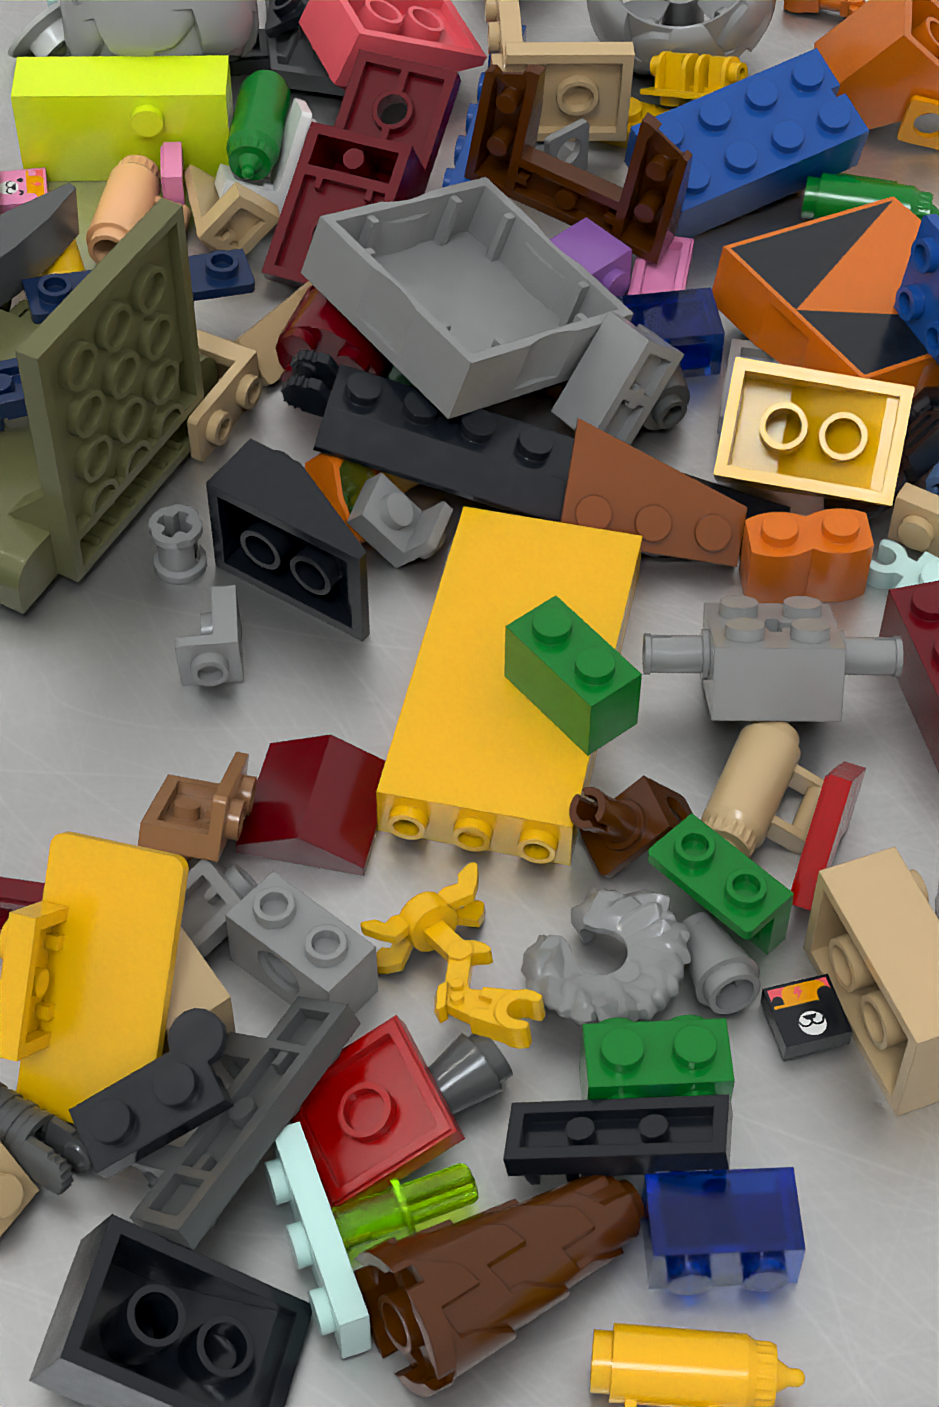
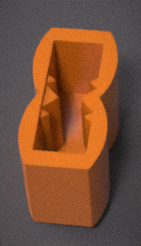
(806, 556)

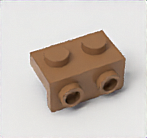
(199, 815)

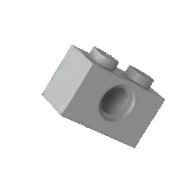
(300, 947)

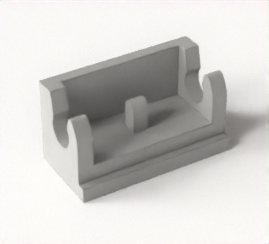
(618, 379)

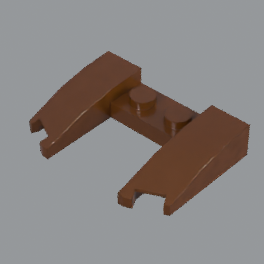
(504, 151)

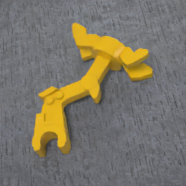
(429, 925)

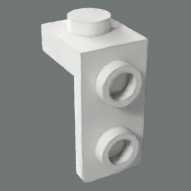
(277, 185)

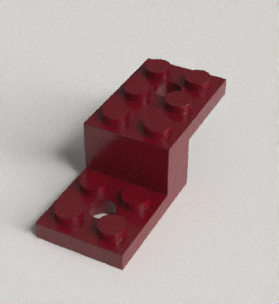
(361, 156)

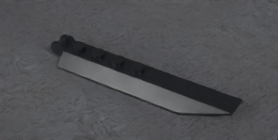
(468, 455)

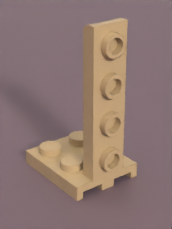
(580, 77)

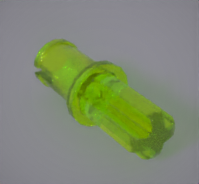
(405, 1205)

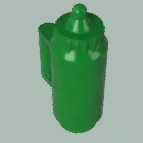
(258, 125)
(846, 191)

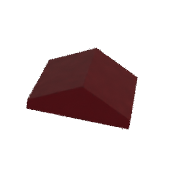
(315, 805)

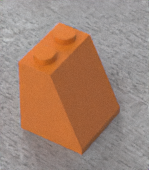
(885, 57)

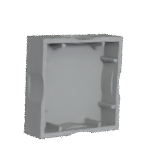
(460, 293)

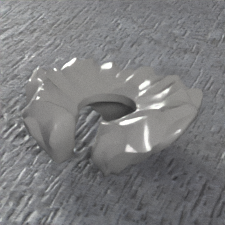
(640, 986)

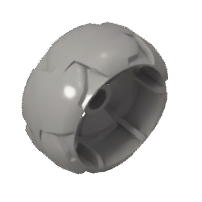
(160, 27)
(729, 32)

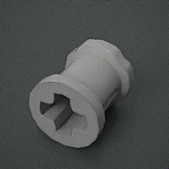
(177, 536)

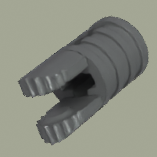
(40, 1142)

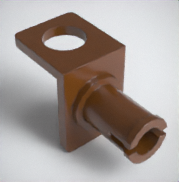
(626, 825)

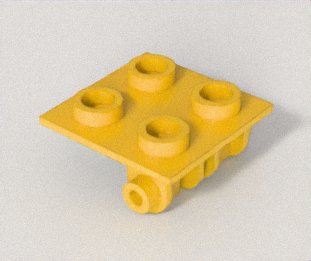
(691, 76)

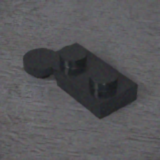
(158, 1099)

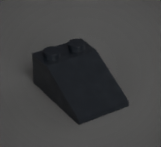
(287, 538)
(167, 1328)

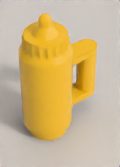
(687, 1368)

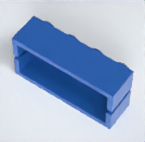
(761, 140)

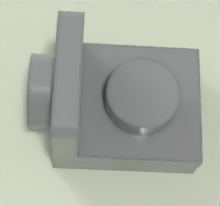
(396, 524)
(218, 652)
(208, 897)

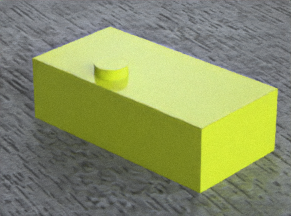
(95, 110)

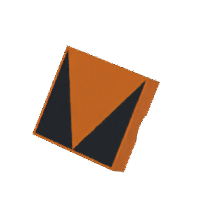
(828, 294)

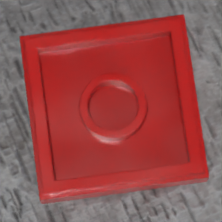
(375, 1115)

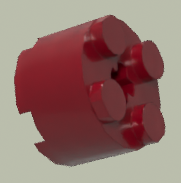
(323, 328)

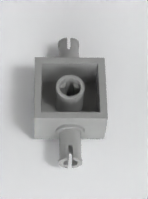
(772, 659)

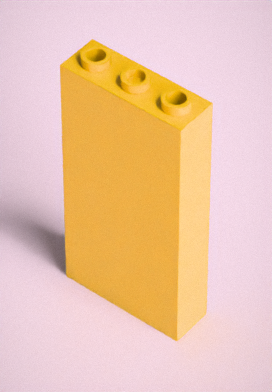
(470, 749)

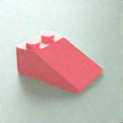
(403, 29)

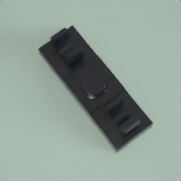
(618, 1136)

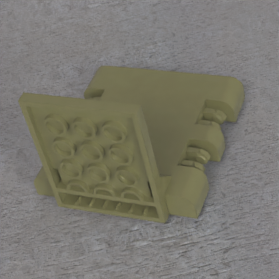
(104, 406)

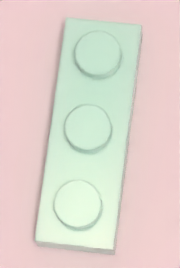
(317, 1243)

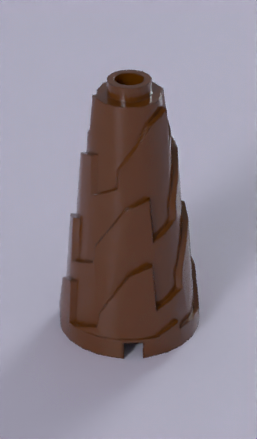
(470, 1284)

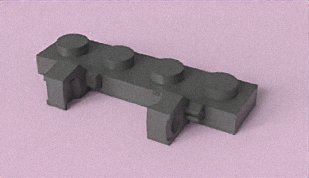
(268, 1089)

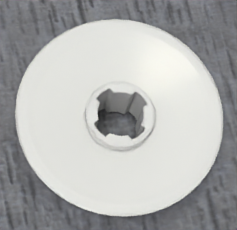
(41, 36)

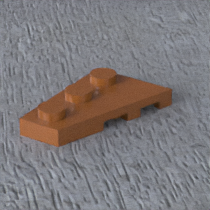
(638, 495)

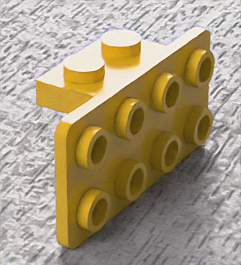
(90, 969)

